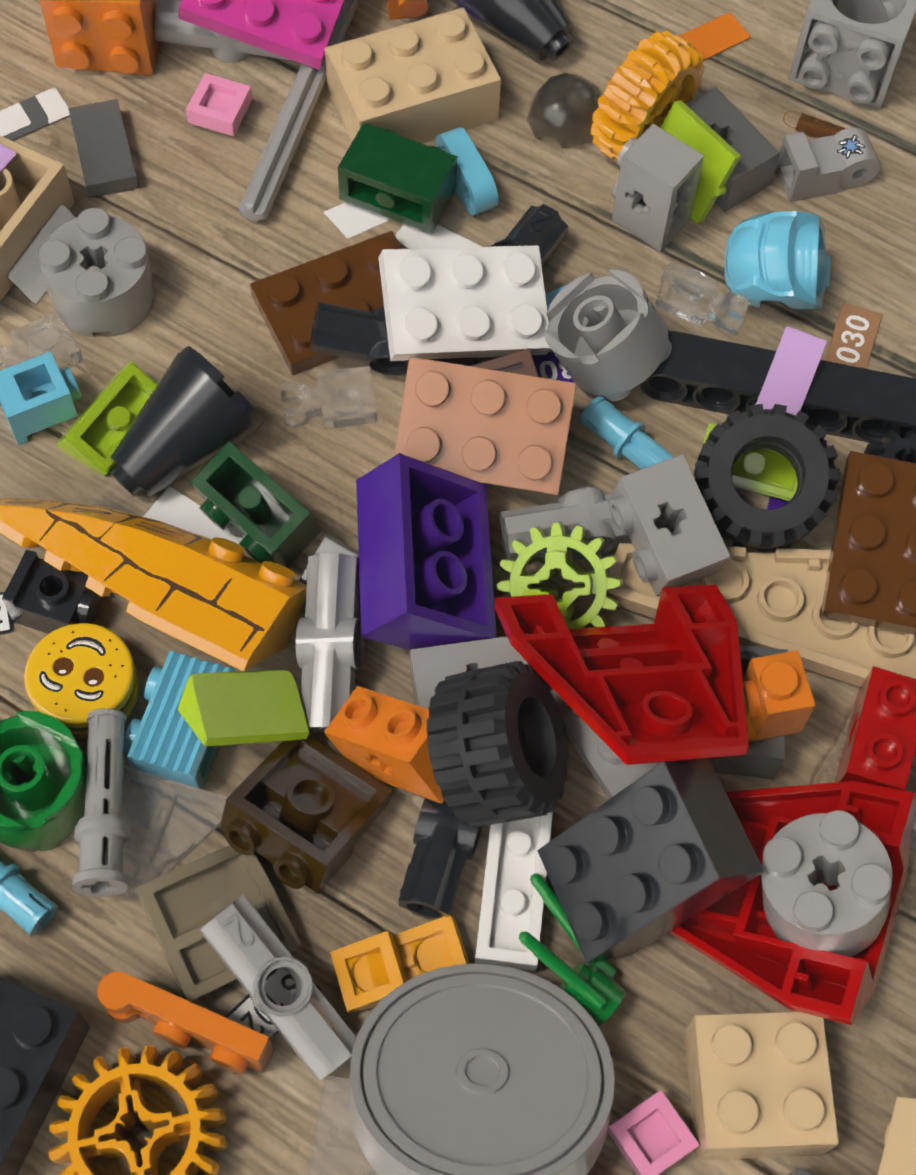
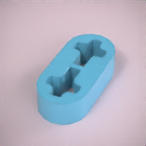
(474, 181)

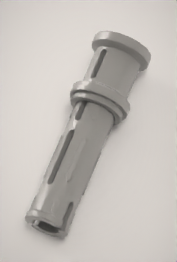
(102, 828)

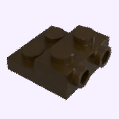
(303, 811)

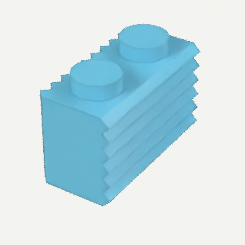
(163, 739)

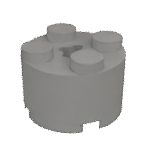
(98, 274)
(607, 333)
(834, 852)

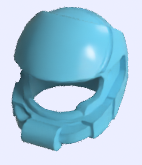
(779, 259)

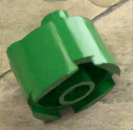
(54, 773)

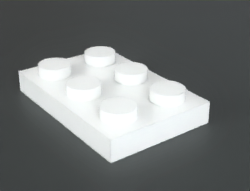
(463, 302)

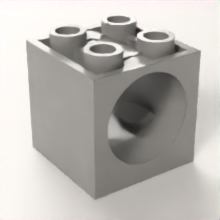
(852, 47)

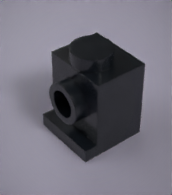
(30, 597)

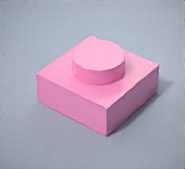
(219, 104)
(652, 1136)

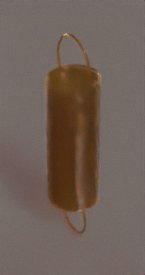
(814, 126)

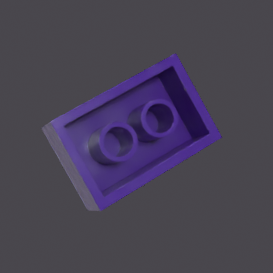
(423, 556)

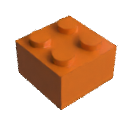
(102, 34)

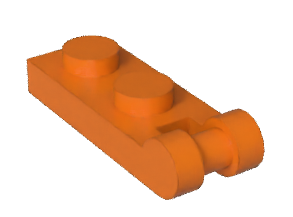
(183, 1021)

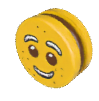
(79, 672)

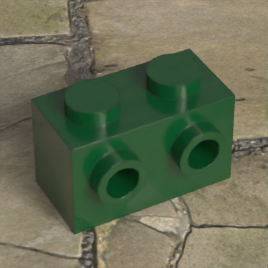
(397, 177)
(255, 505)

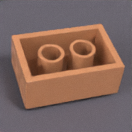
(486, 424)

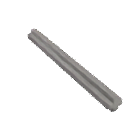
(289, 130)

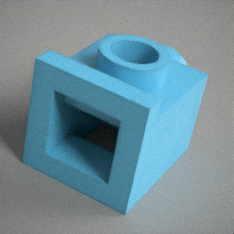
(37, 395)

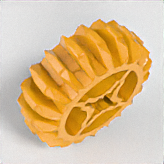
(644, 90)
(166, 1127)

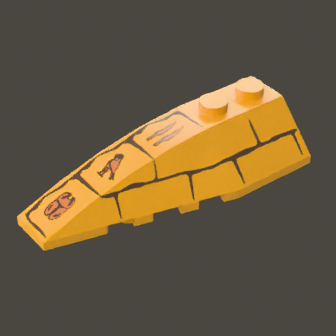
(171, 576)

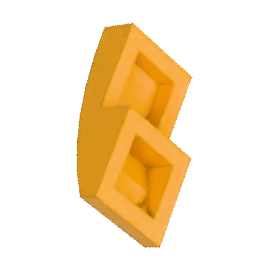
(385, 961)

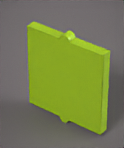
(718, 159)

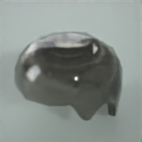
(564, 109)

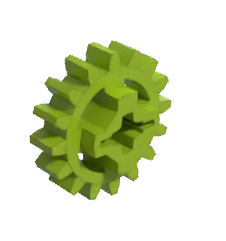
(560, 557)

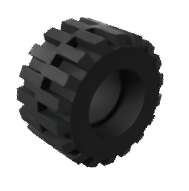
(799, 445)
(497, 744)

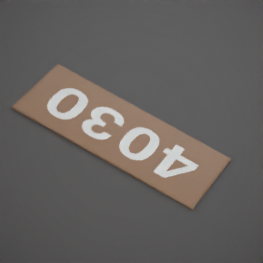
(853, 336)

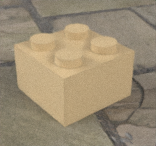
(760, 1086)

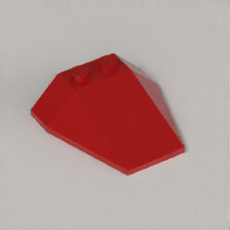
(643, 687)
(736, 927)

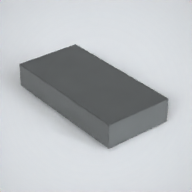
(103, 148)

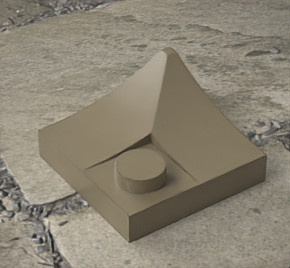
(194, 895)

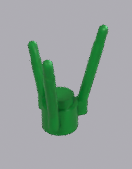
(587, 985)

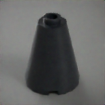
(532, 25)
(182, 425)

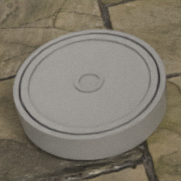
(480, 1077)

